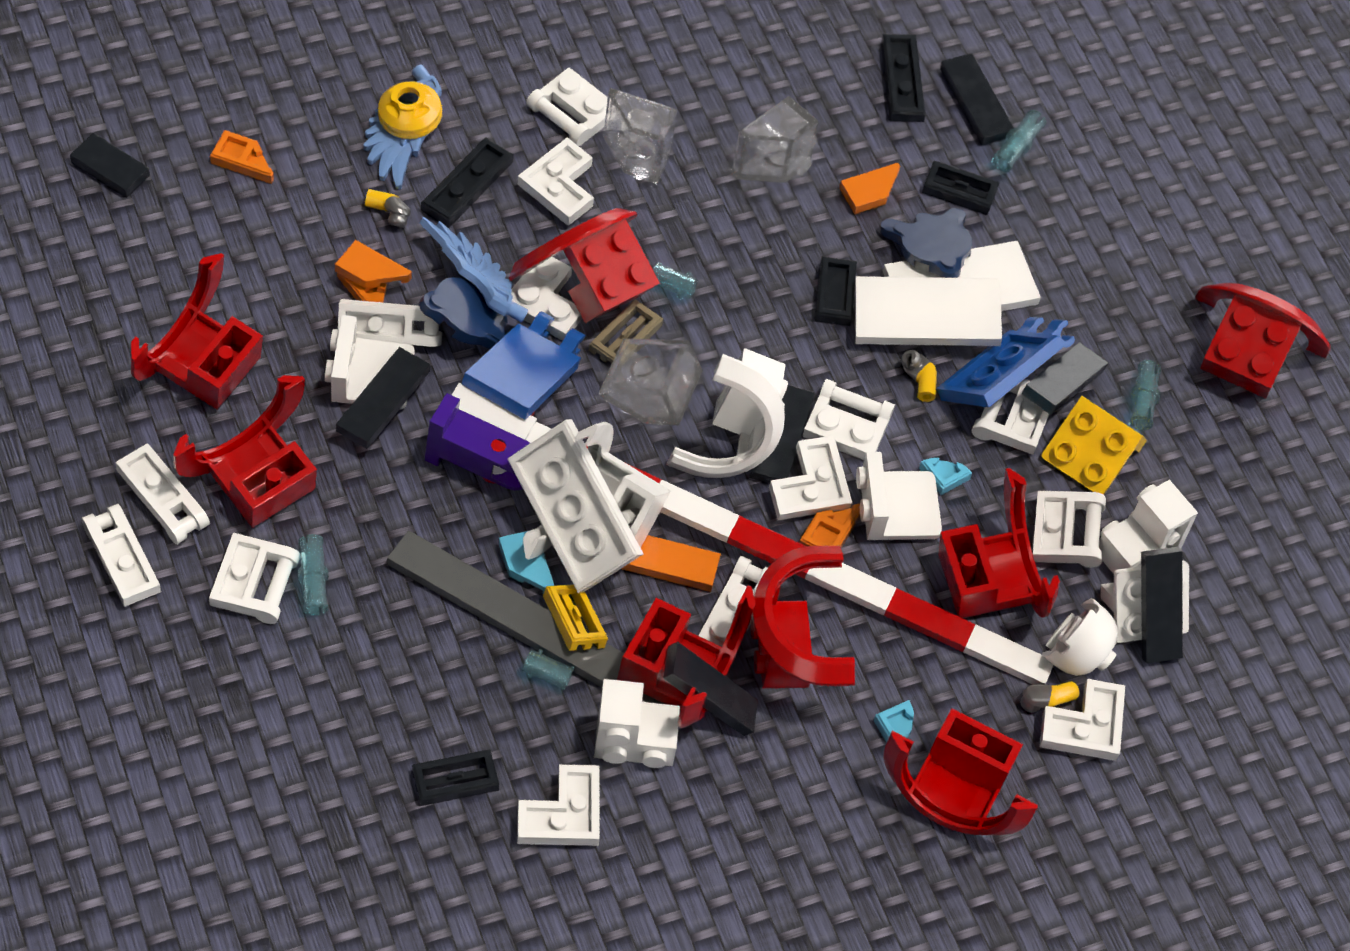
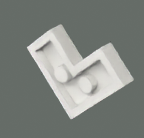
(553, 184)
(539, 292)
(820, 486)
(1089, 732)
(568, 820)

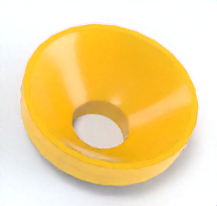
(413, 119)

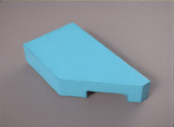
(533, 571)

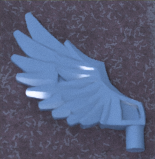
(396, 151)
(477, 269)

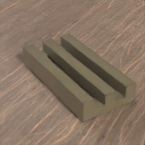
(647, 332)

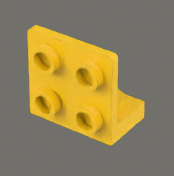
(1092, 446)

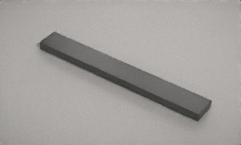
(500, 607)

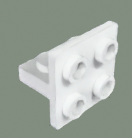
(1125, 601)

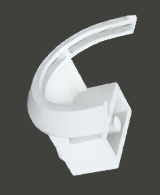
(746, 406)
(634, 492)

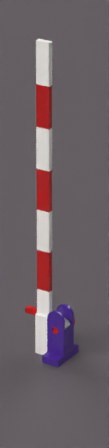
(484, 435)

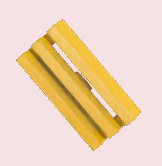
(568, 617)

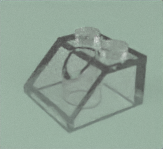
(639, 134)
(776, 144)
(652, 379)

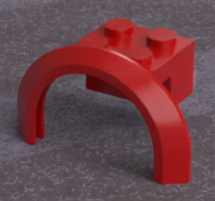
(604, 259)
(1255, 336)
(199, 350)
(256, 465)
(999, 568)
(666, 625)
(784, 628)
(961, 777)

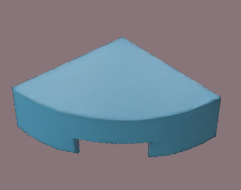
(946, 473)
(897, 719)

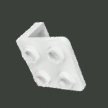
(356, 361)
(897, 502)

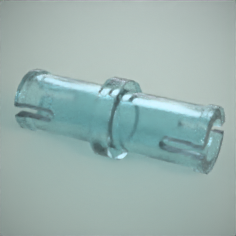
(1019, 140)
(1145, 395)
(313, 574)

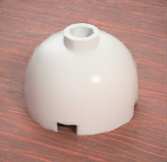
(1084, 641)

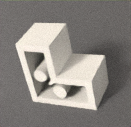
(1158, 522)
(635, 728)

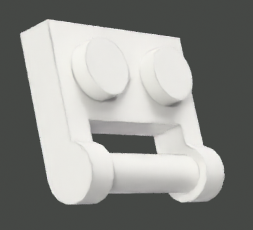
(577, 99)
(1022, 426)
(851, 432)
(1056, 527)
(241, 574)

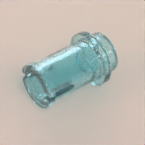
(675, 281)
(547, 669)

